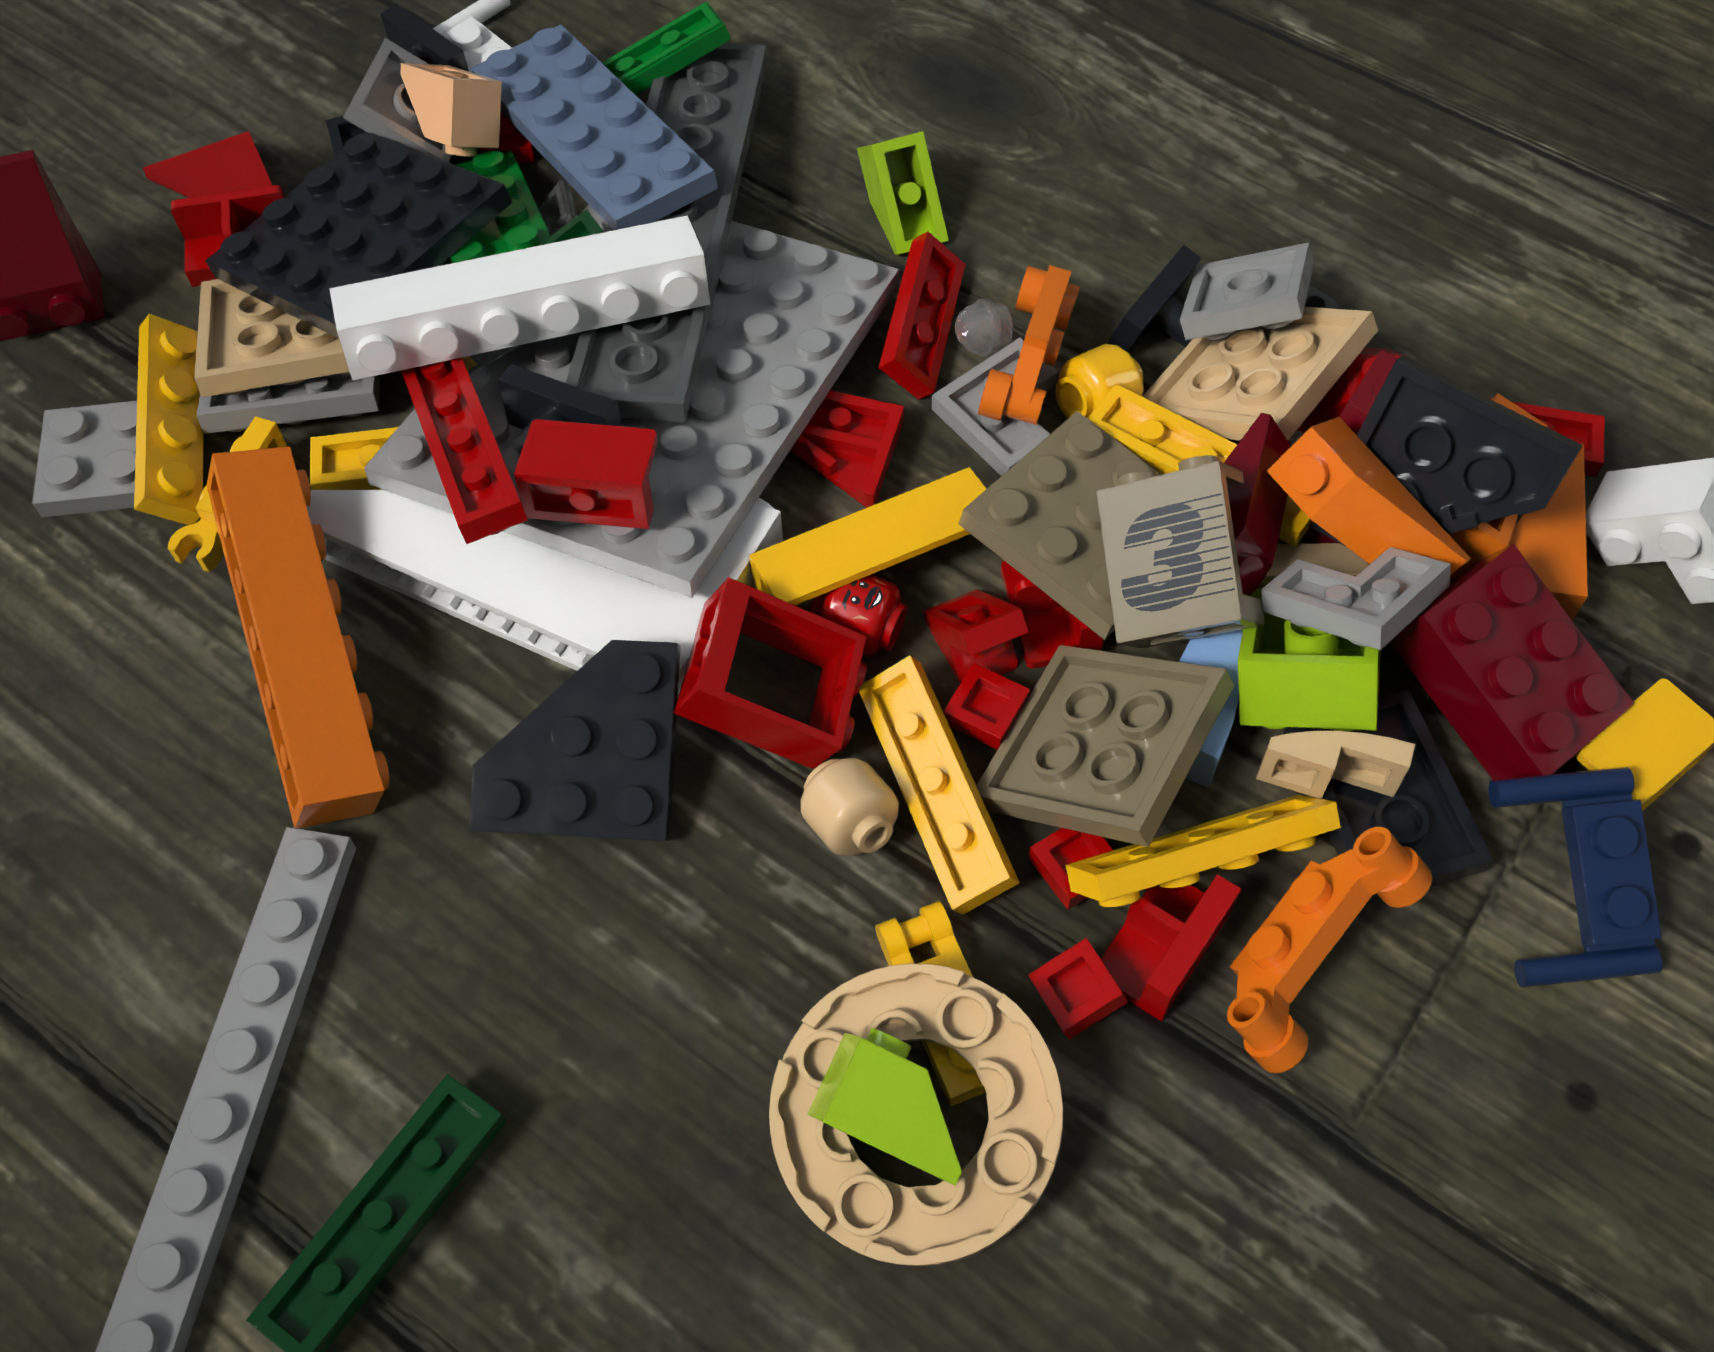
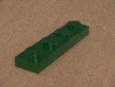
(377, 1220)

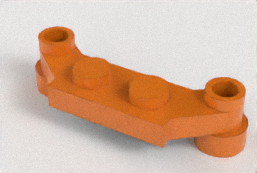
(1051, 302)
(1305, 930)

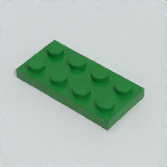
(515, 227)

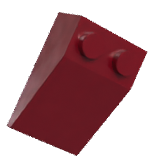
(44, 262)

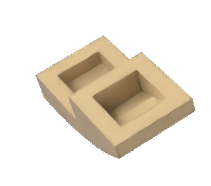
(1312, 758)

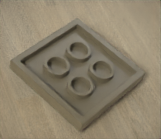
(1048, 517)
(1105, 743)

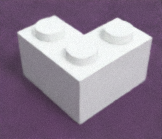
(1659, 517)

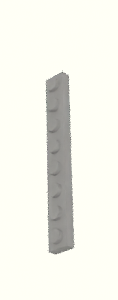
(228, 1098)

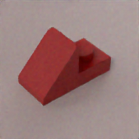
(977, 631)

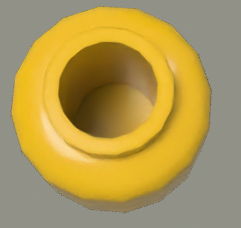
(1092, 375)

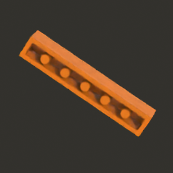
(295, 637)

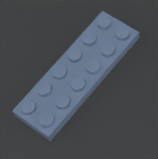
(596, 130)

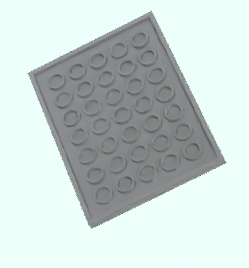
(770, 354)

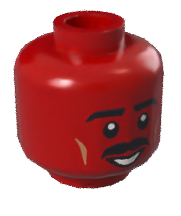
(867, 607)

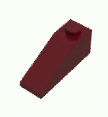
(1258, 503)

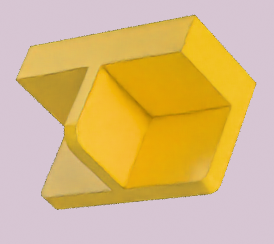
(1655, 739)

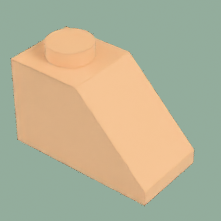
(454, 106)

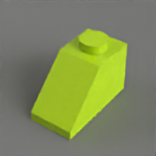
(903, 189)
(886, 1103)

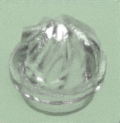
(984, 327)

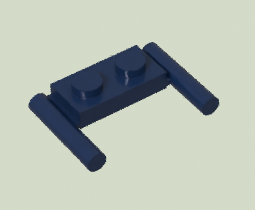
(1607, 872)

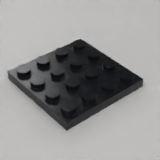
(356, 221)

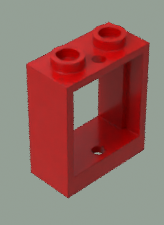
(748, 611)

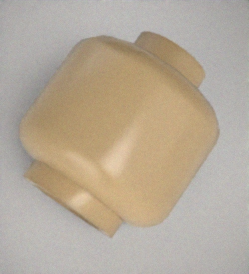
(847, 805)

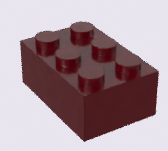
(1510, 669)

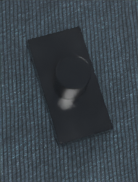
(421, 39)
(1158, 304)
(536, 396)

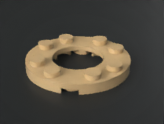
(998, 1183)

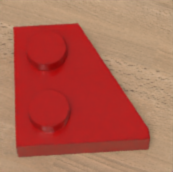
(852, 443)

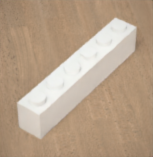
(519, 297)

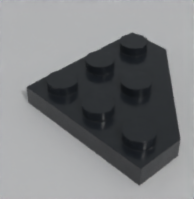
(1461, 450)
(590, 754)

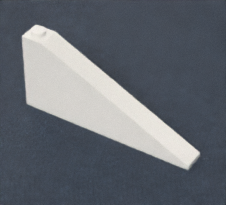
(517, 586)

